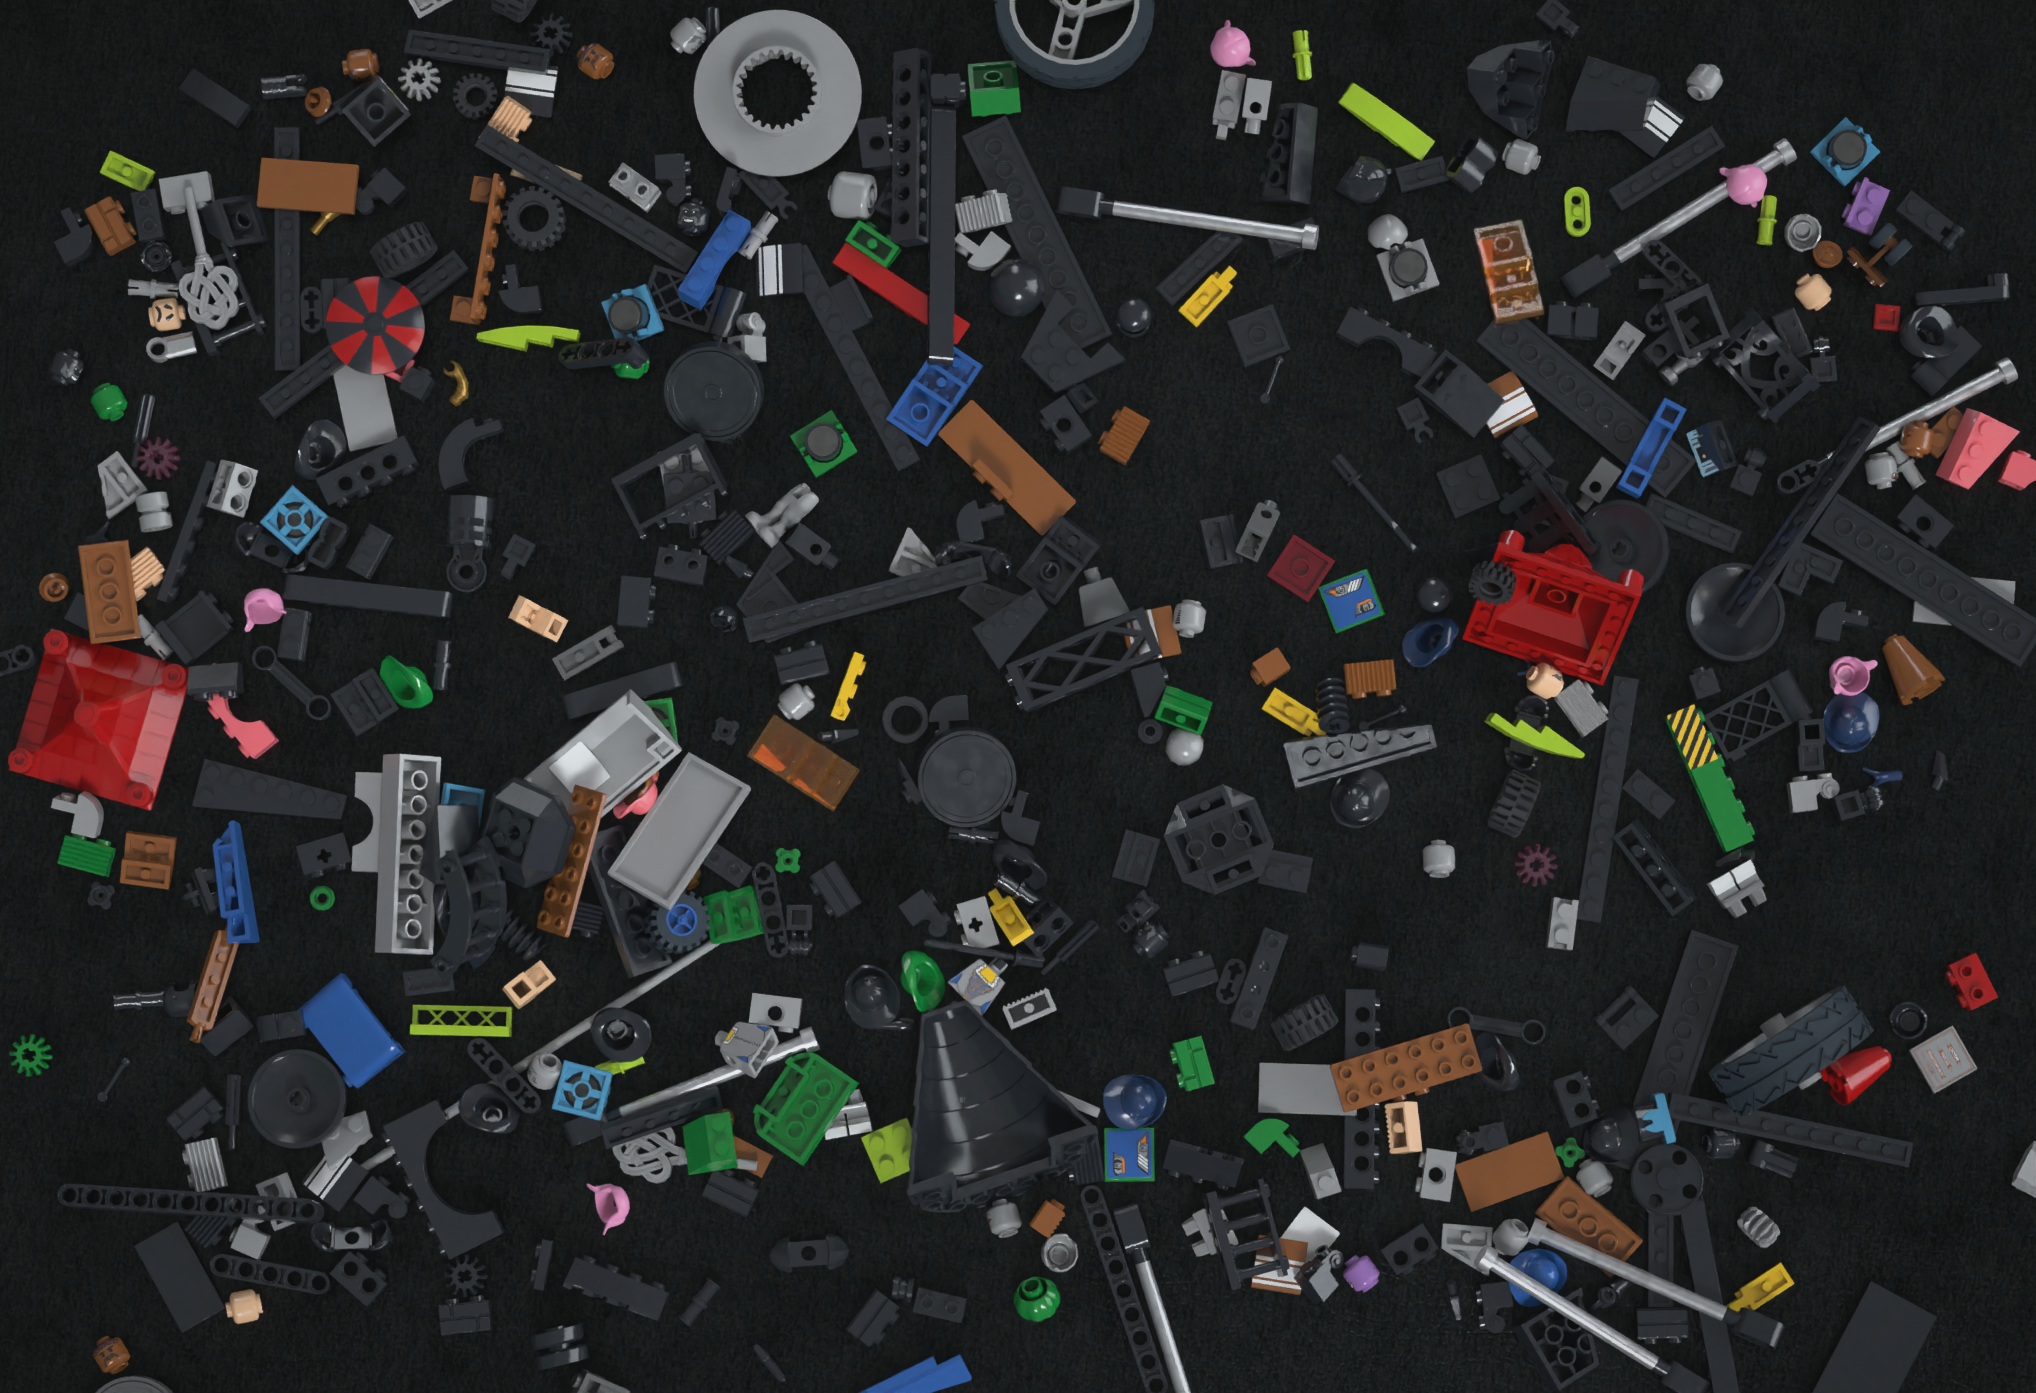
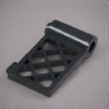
(722, 314)
(1786, 697)

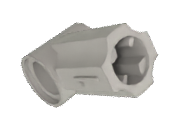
(175, 346)

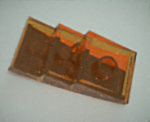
(1508, 271)
(803, 762)

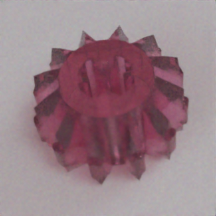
(154, 467)
(1531, 858)

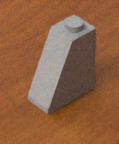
(1320, 1171)

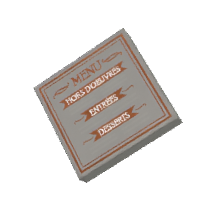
(1943, 1059)

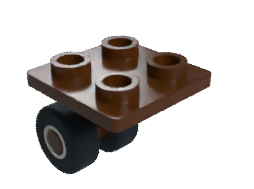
(1895, 250)

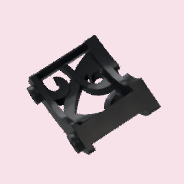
(1796, 374)

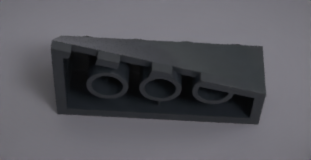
(1290, 157)
(617, 1287)

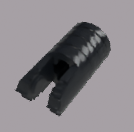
(283, 86)

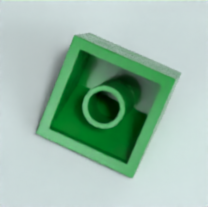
(994, 88)
(710, 1144)

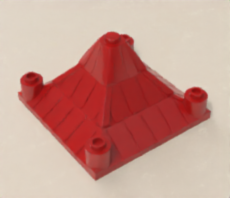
(1558, 610)
(100, 719)

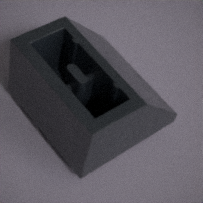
(215, 680)

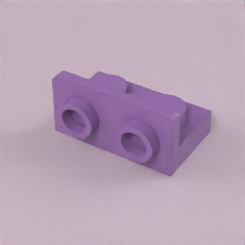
(1865, 206)

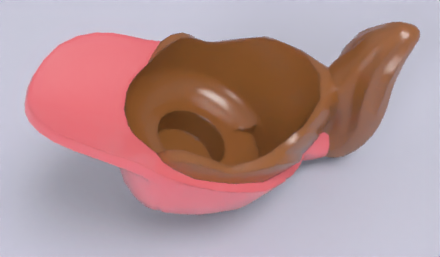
(640, 799)

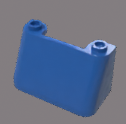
(350, 1031)

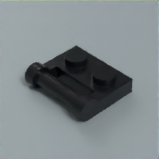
(730, 186)
(1631, 1023)

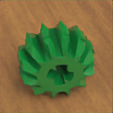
(29, 1064)

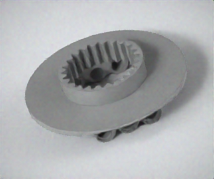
(753, 42)

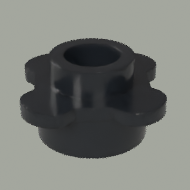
(721, 724)
(94, 898)

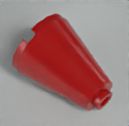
(1855, 1072)

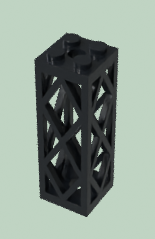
(1025, 685)

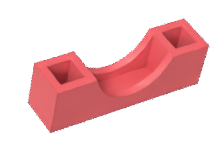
(2018, 470)
(253, 736)

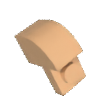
(538, 618)
(529, 984)

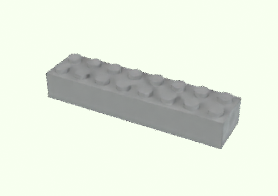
(404, 895)

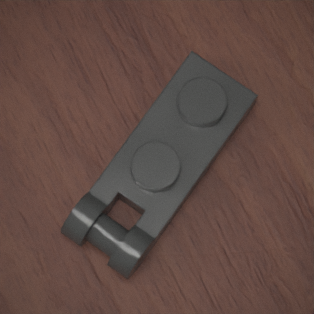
(587, 653)

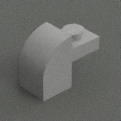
(986, 255)
(1619, 350)
(87, 812)

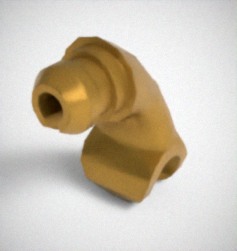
(461, 392)

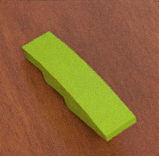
(1386, 121)
(520, 336)
(1542, 738)

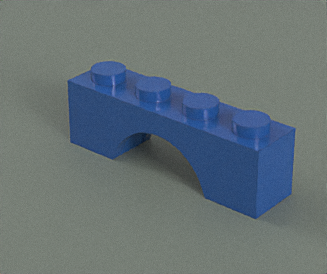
(723, 244)
(1650, 448)

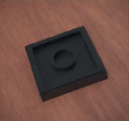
(1258, 335)

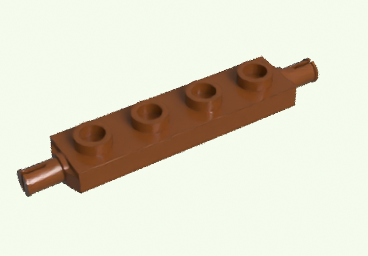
(211, 984)

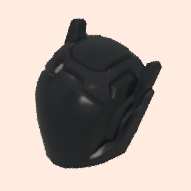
(1364, 181)

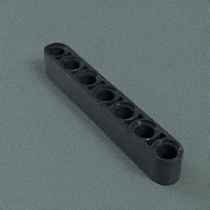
(367, 596)

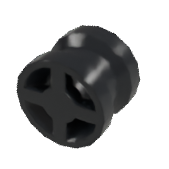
(902, 1289)

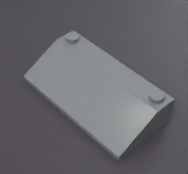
(627, 744)

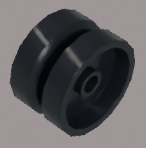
(558, 1345)

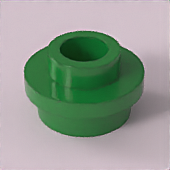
(314, 898)

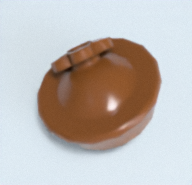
(318, 101)
(1827, 254)
(54, 587)

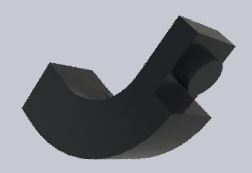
(455, 447)

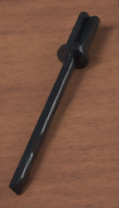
(1351, 476)
(1016, 956)

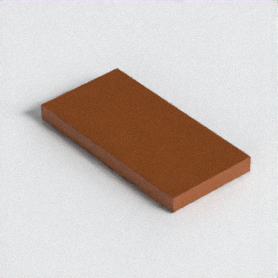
(307, 186)
(109, 592)
(1509, 1171)
(1586, 1220)

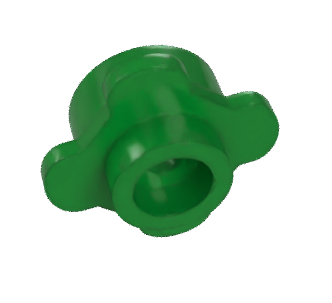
(792, 865)
(1577, 1153)

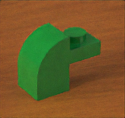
(1267, 1132)

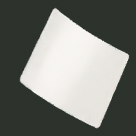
(579, 768)
(1311, 1229)

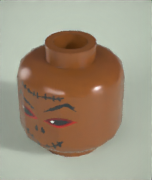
(1916, 439)

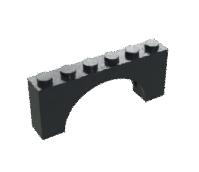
(455, 1228)

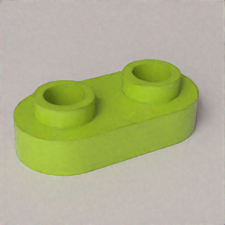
(1577, 212)

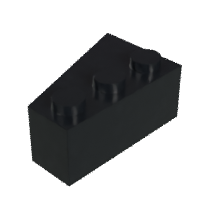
(1010, 627)

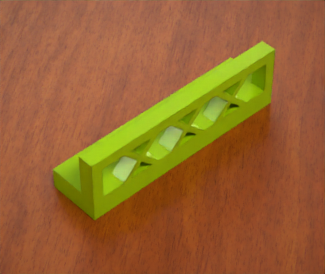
(456, 1030)

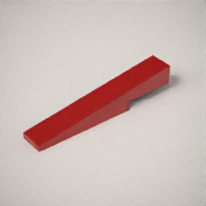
(890, 286)

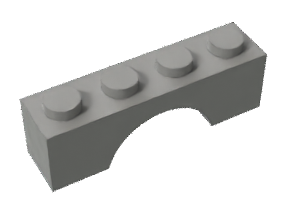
(366, 854)

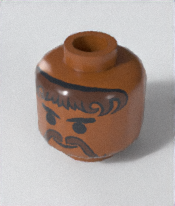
(595, 61)
(360, 65)
(111, 1355)

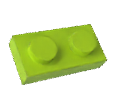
(127, 172)

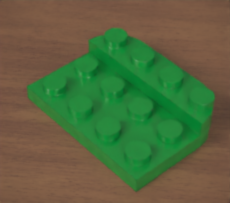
(802, 1105)

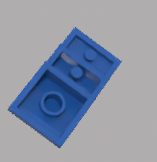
(933, 397)

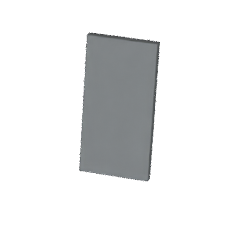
(679, 831)

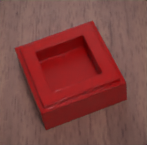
(1886, 317)

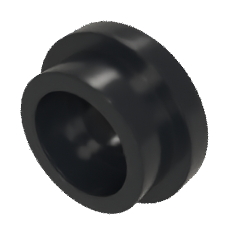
(1150, 739)

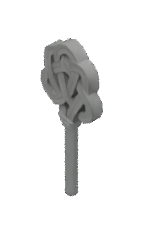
(220, 307)
(632, 1157)

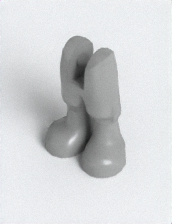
(788, 509)

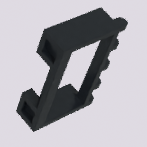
(636, 472)

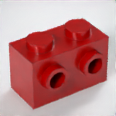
(1970, 982)

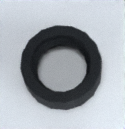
(905, 738)

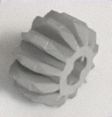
(423, 71)
(1758, 1227)

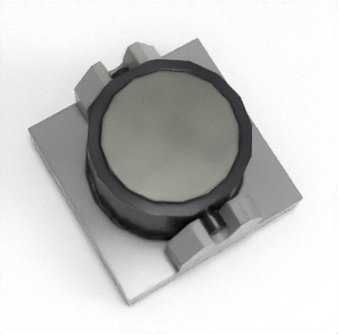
(1408, 268)

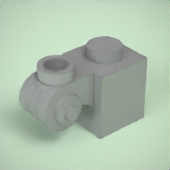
(752, 338)
(1803, 792)
(248, 1237)

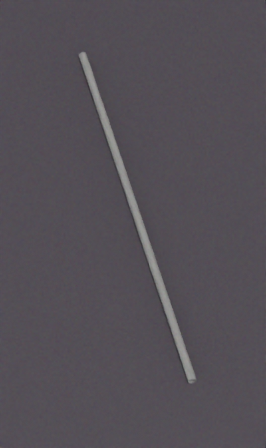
(575, 1031)

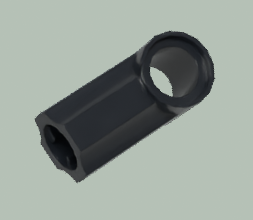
(1766, 1157)

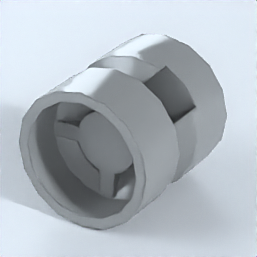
(153, 512)

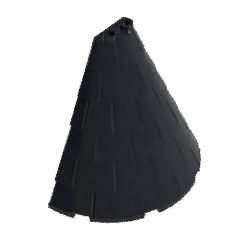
(1003, 1134)

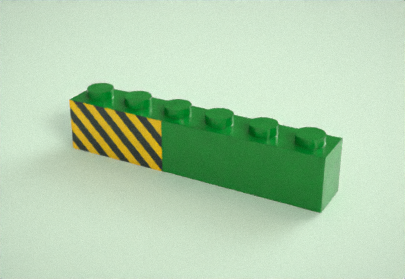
(1709, 778)

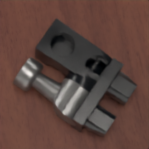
(1663, 348)

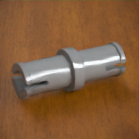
(758, 235)
(153, 289)
(1906, 466)
(154, 638)

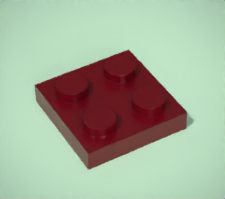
(1300, 568)

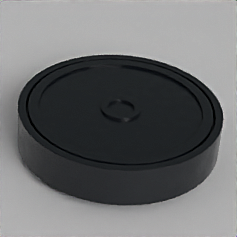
(714, 390)
(965, 776)

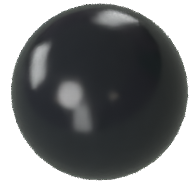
(1016, 287)

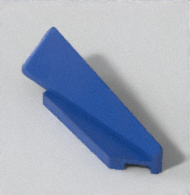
(235, 887)
(925, 1377)

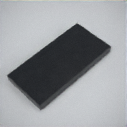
(180, 1276)

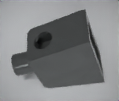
(1606, 475)
(1261, 524)
(1100, 599)

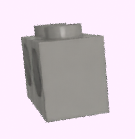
(232, 488)

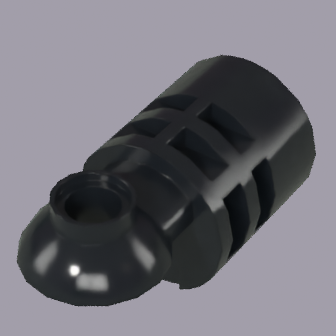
(469, 535)

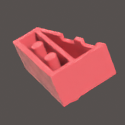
(1974, 448)

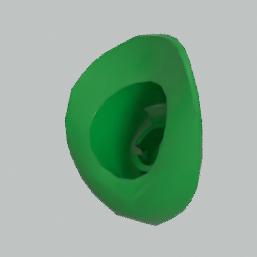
(405, 684)
(922, 979)

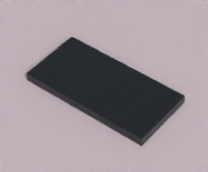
(1876, 1345)

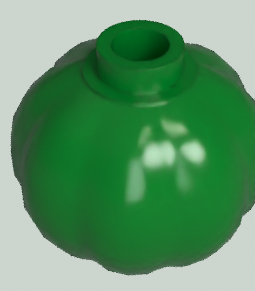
(1036, 1299)

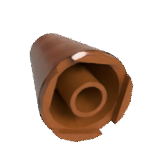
(1910, 669)

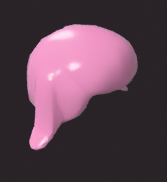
(1231, 47)
(1745, 184)
(262, 607)
(1850, 675)
(604, 1197)

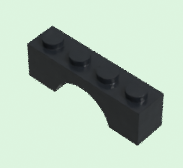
(1359, 327)

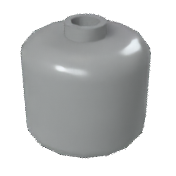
(853, 195)

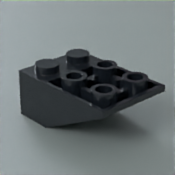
(1458, 394)
(450, 829)

